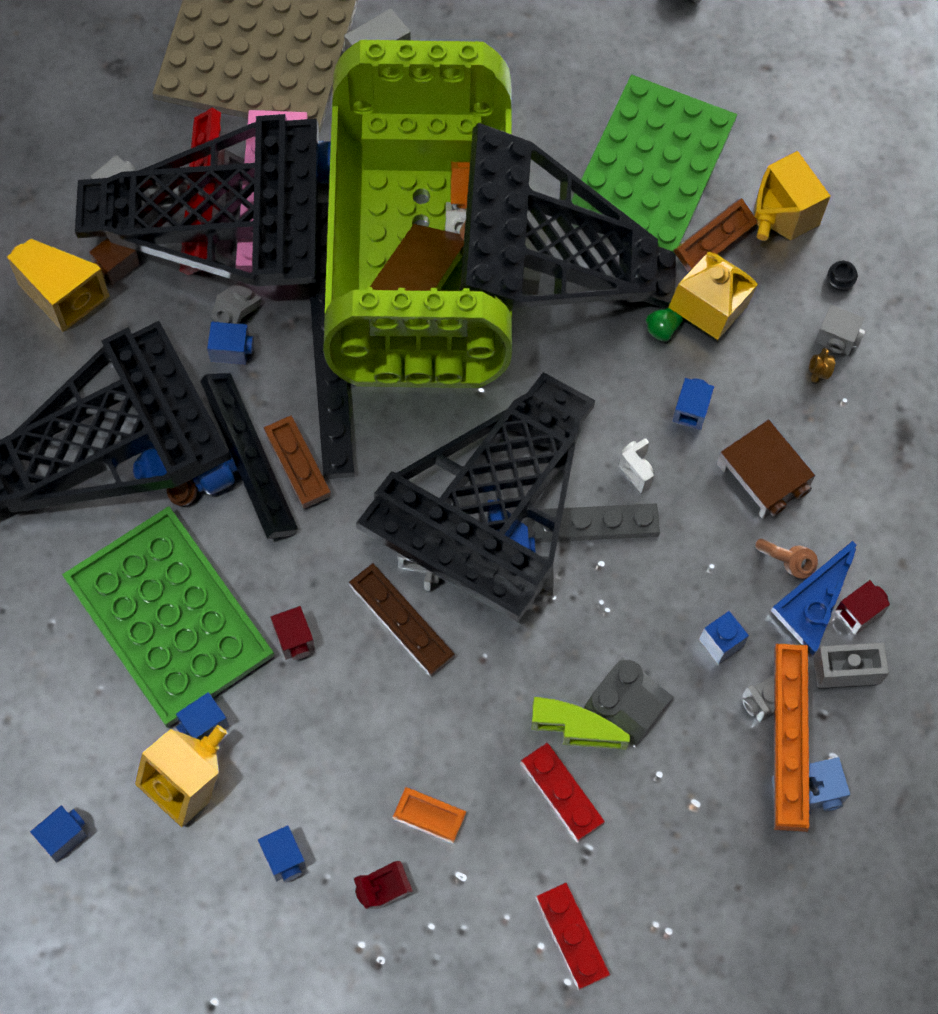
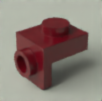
(382, 886)

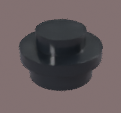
(842, 275)

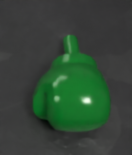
(663, 324)

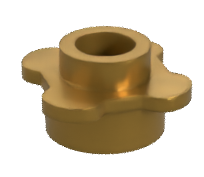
(822, 365)

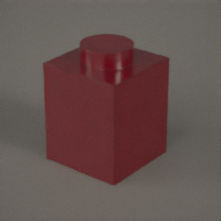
(863, 606)
(293, 633)

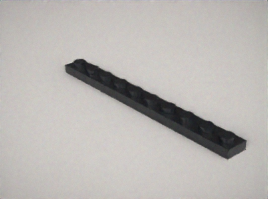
(331, 389)

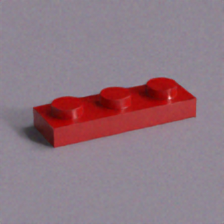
(562, 792)
(572, 936)

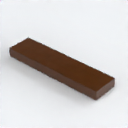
(401, 620)

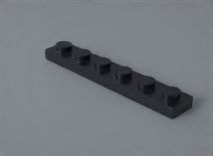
(249, 455)

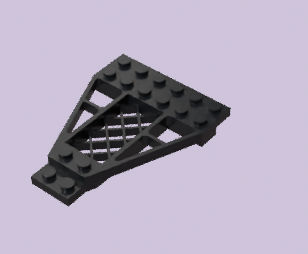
(282, 212)
(499, 227)
(165, 405)
(470, 550)

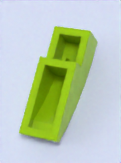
(577, 724)

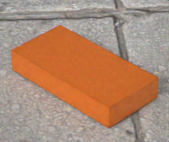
(429, 815)

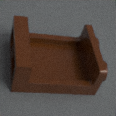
(767, 468)

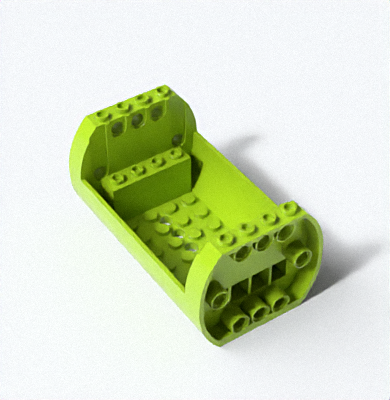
(394, 131)

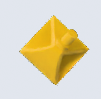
(789, 199)
(713, 294)
(180, 772)

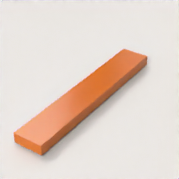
(791, 738)

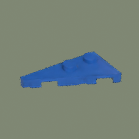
(810, 604)

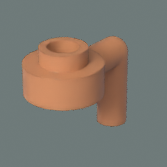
(792, 558)

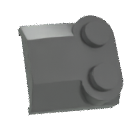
(629, 699)

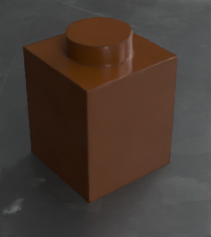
(114, 260)

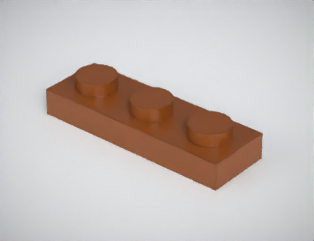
(716, 234)
(297, 462)

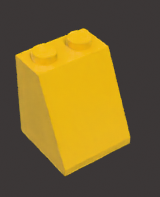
(58, 282)

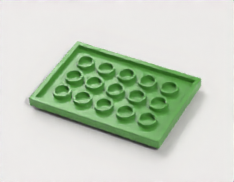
(657, 157)
(168, 615)

